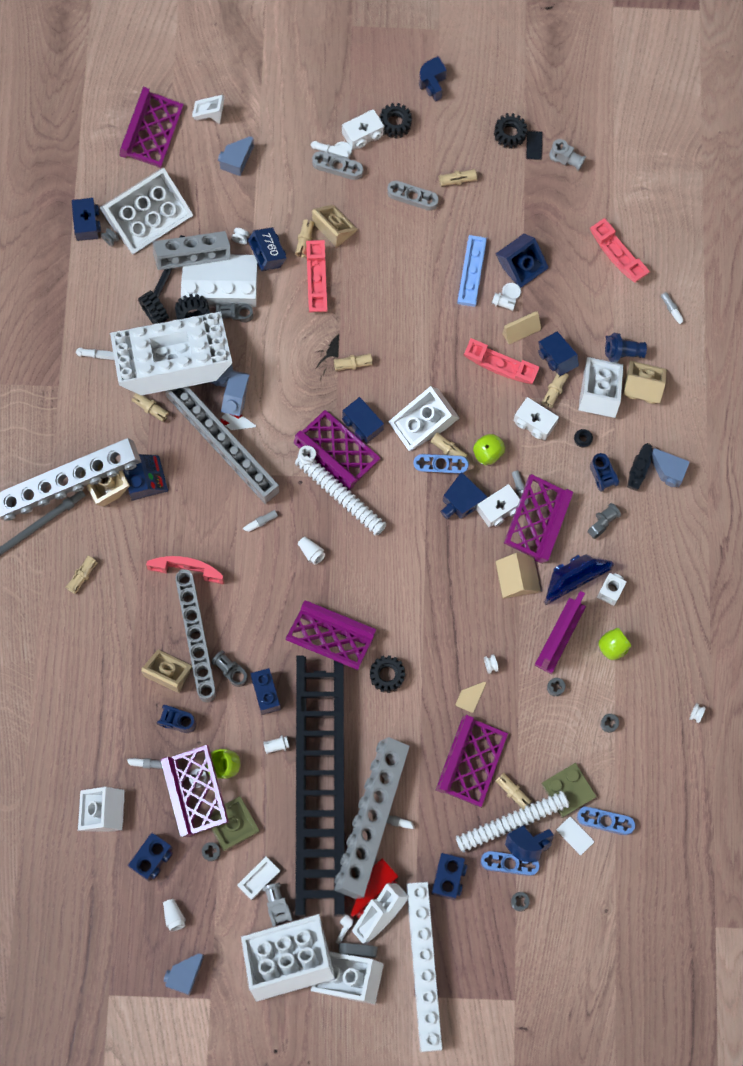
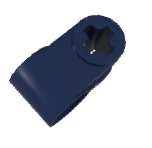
(605, 475)
(172, 719)

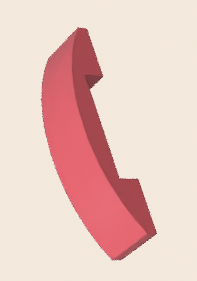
(617, 252)
(316, 276)
(499, 363)
(161, 565)

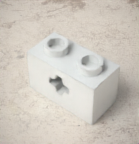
(363, 129)
(530, 411)
(488, 508)

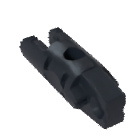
(640, 467)

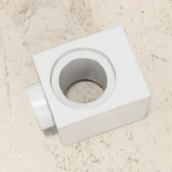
(612, 596)

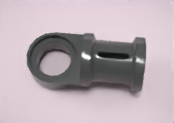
(233, 311)
(604, 519)
(230, 668)

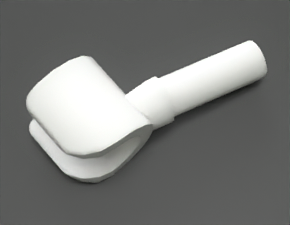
(347, 922)

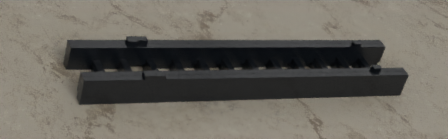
(302, 833)

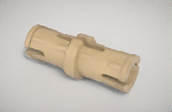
(447, 179)
(304, 236)
(353, 362)
(554, 390)
(150, 407)
(446, 446)
(81, 574)
(513, 791)

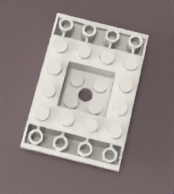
(171, 354)

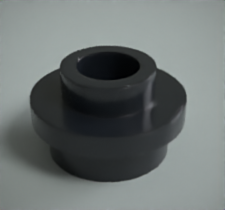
(583, 433)

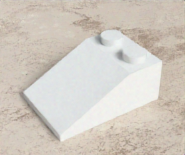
(601, 387)
(423, 418)
(354, 978)

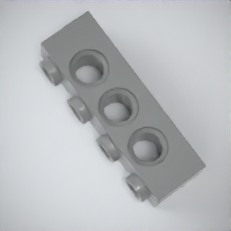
(191, 250)

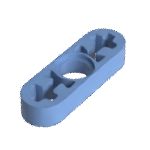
(455, 469)
(621, 818)
(495, 856)

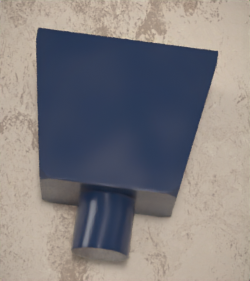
(461, 498)

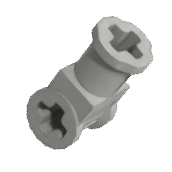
(566, 154)
(276, 906)

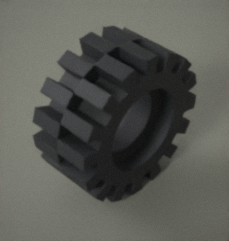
(398, 111)
(514, 122)
(191, 303)
(153, 308)
(383, 685)

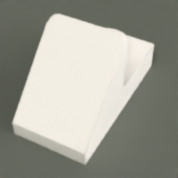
(209, 107)

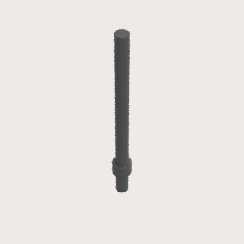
(67, 504)

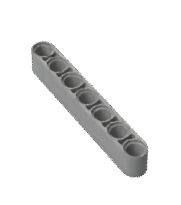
(195, 644)

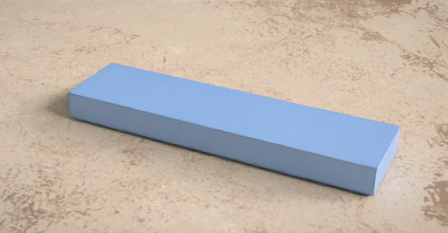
(472, 271)

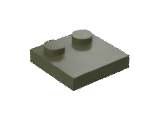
(573, 785)
(240, 824)

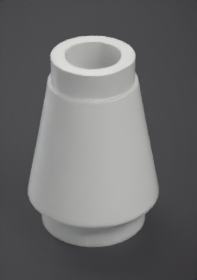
(312, 551)
(173, 915)

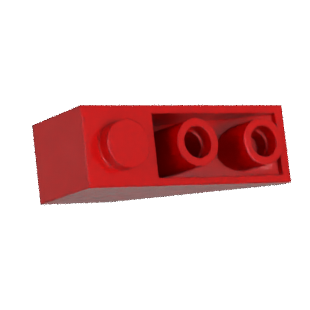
(379, 877)

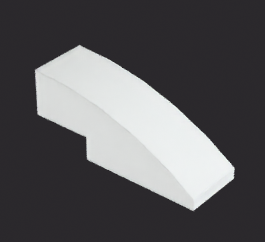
(380, 912)

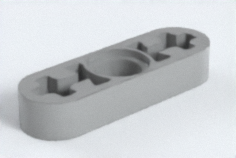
(340, 172)
(415, 202)

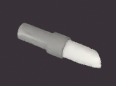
(672, 308)
(519, 484)
(260, 521)
(145, 763)
(397, 821)

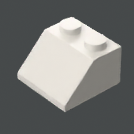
(101, 809)

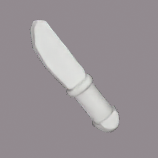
(330, 149)
(95, 353)

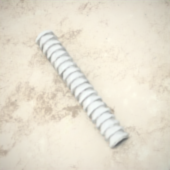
(343, 496)
(512, 821)

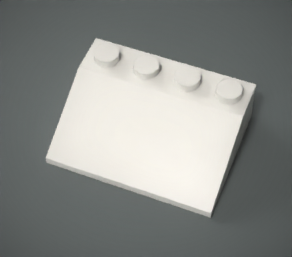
(146, 211)
(223, 281)
(287, 958)

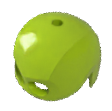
(489, 455)
(614, 644)
(225, 763)

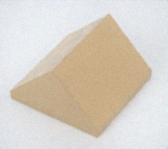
(333, 224)
(517, 575)
(166, 670)

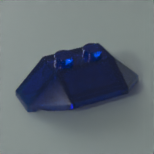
(574, 575)

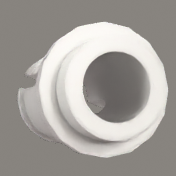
(503, 301)
(276, 744)

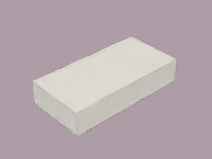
(258, 878)

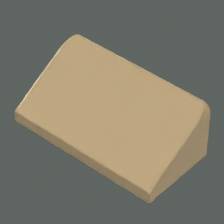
(522, 328)

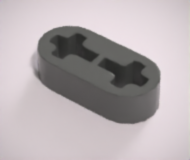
(358, 950)

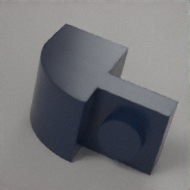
(430, 75)
(527, 847)

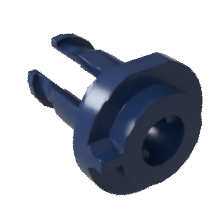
(619, 348)

